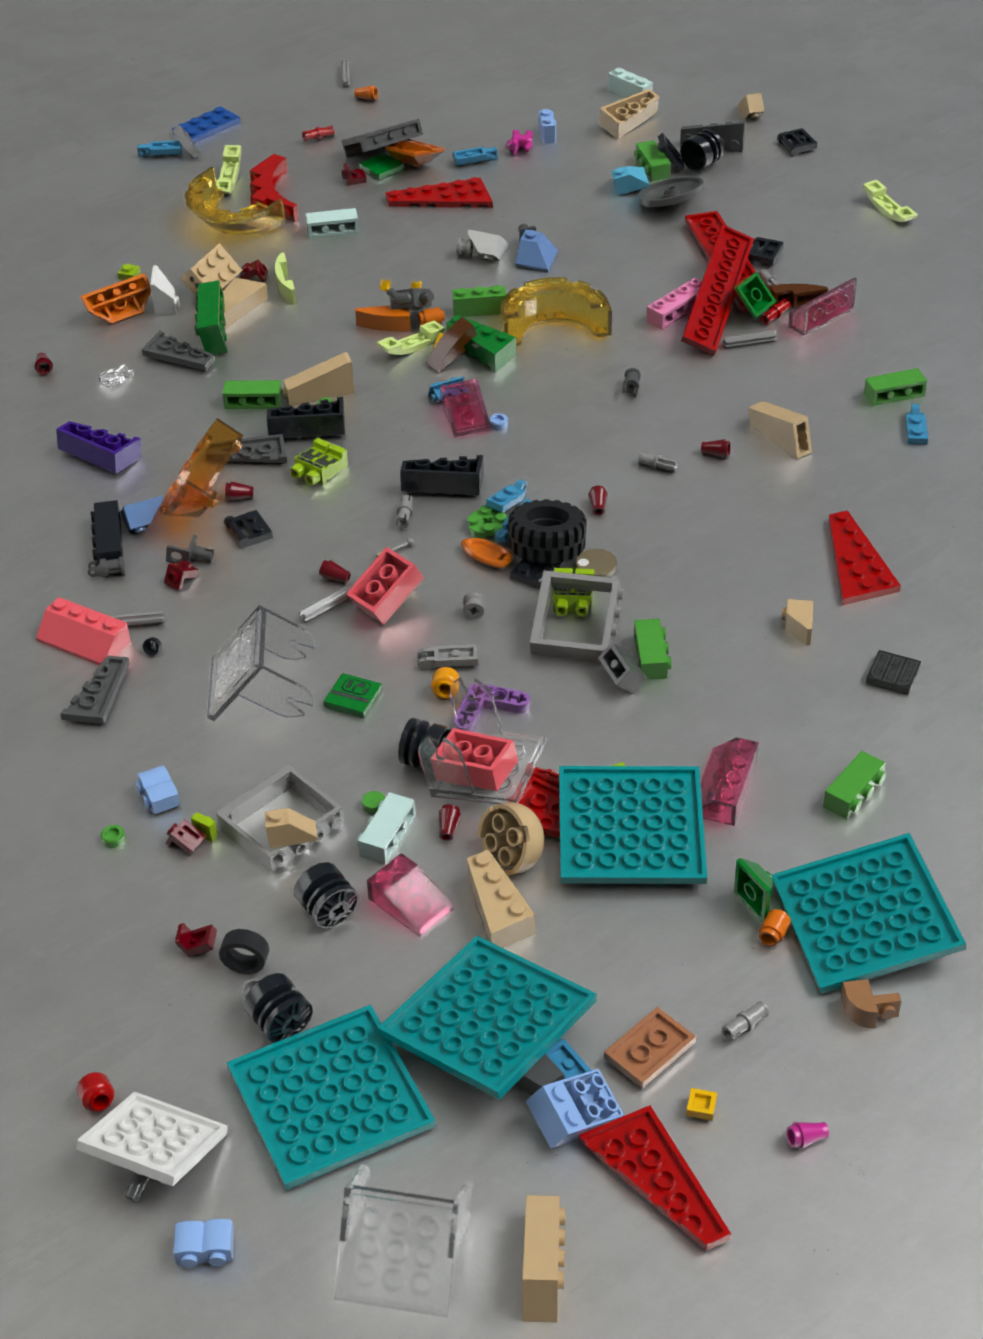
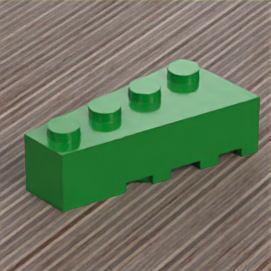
(211, 317)
(489, 345)

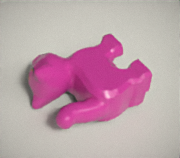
(520, 141)

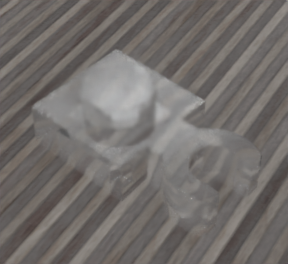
(115, 377)

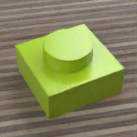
(128, 271)
(205, 825)

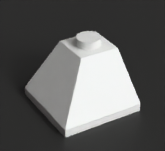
(488, 245)
(163, 294)

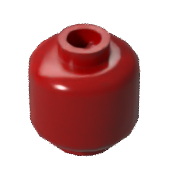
(95, 1092)

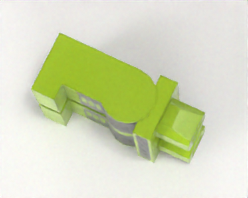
(319, 462)
(570, 599)

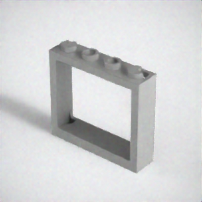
(574, 649)
(262, 795)

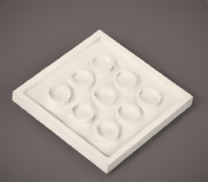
(152, 1138)

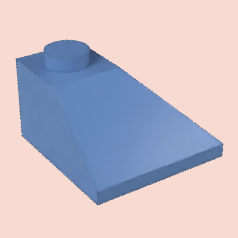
(535, 251)
(140, 514)

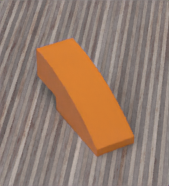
(383, 318)

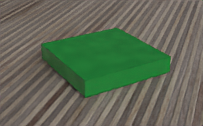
(381, 166)

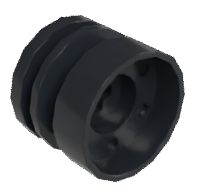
(701, 150)
(412, 737)
(326, 895)
(278, 1007)

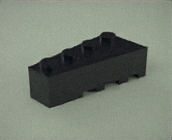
(308, 420)
(443, 476)

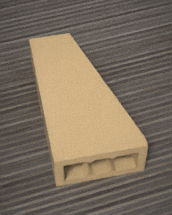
(242, 297)
(326, 379)
(782, 427)

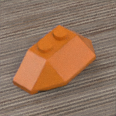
(414, 152)
(119, 300)

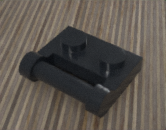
(801, 139)
(670, 152)
(768, 254)
(253, 525)
(526, 572)

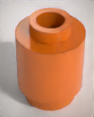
(431, 314)
(774, 927)

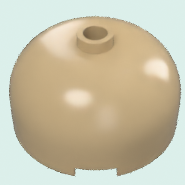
(514, 833)

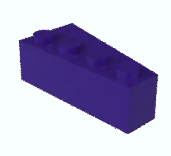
(98, 446)

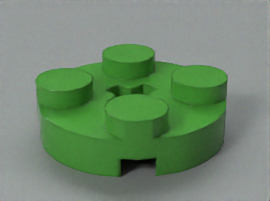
(485, 522)

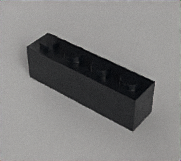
(106, 531)

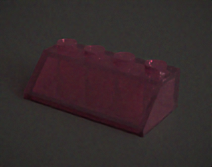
(823, 308)
(727, 779)

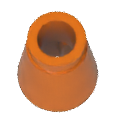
(367, 93)

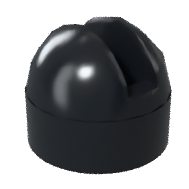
(148, 646)

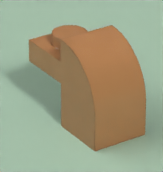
(864, 1007)

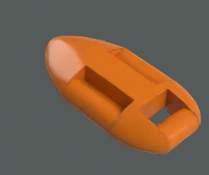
(487, 552)

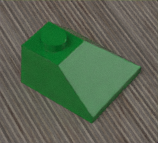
(754, 294)
(753, 887)

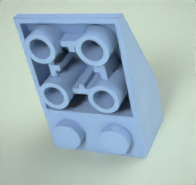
(573, 1107)

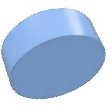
(498, 421)

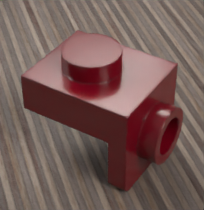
(252, 269)
(178, 572)
(195, 941)

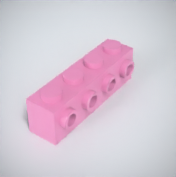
(673, 305)

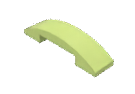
(230, 168)
(877, 194)
(285, 288)
(413, 343)

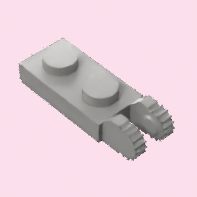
(447, 656)

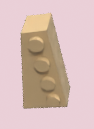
(628, 113)
(499, 903)

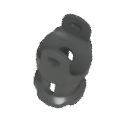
(631, 383)
(104, 567)

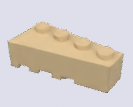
(542, 1258)

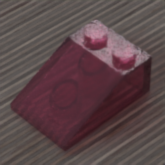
(464, 407)
(408, 895)

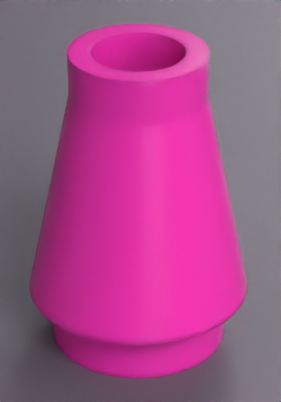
(806, 1133)

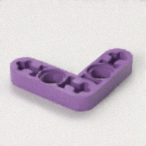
(513, 705)

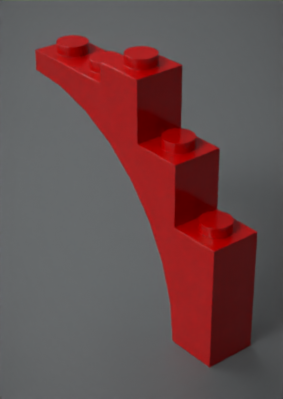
(263, 184)

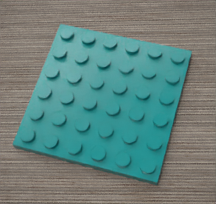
(631, 825)
(867, 912)
(487, 1016)
(329, 1096)

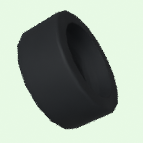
(247, 940)

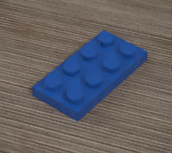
(209, 124)

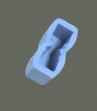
(547, 126)
(158, 790)
(204, 1242)

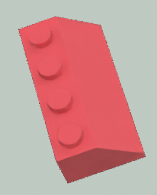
(82, 631)

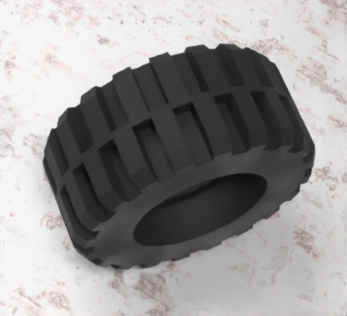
(547, 531)

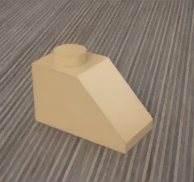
(751, 106)
(799, 619)
(289, 828)

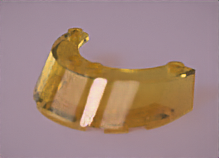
(203, 200)
(558, 301)

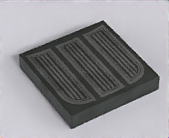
(893, 672)

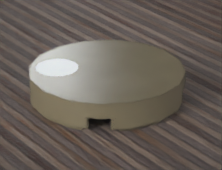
(600, 560)

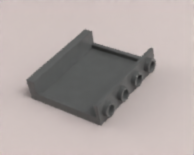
(382, 137)

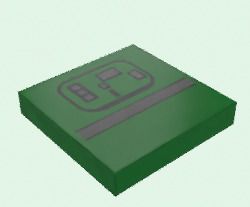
(352, 695)

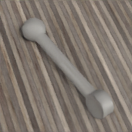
(410, 542)

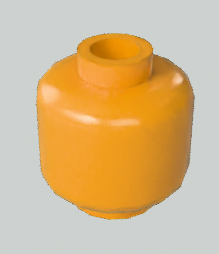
(442, 682)

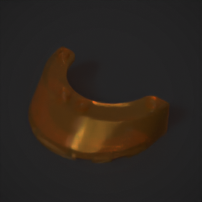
(191, 491)

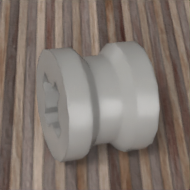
(464, 247)
(473, 605)

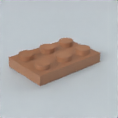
(649, 1047)

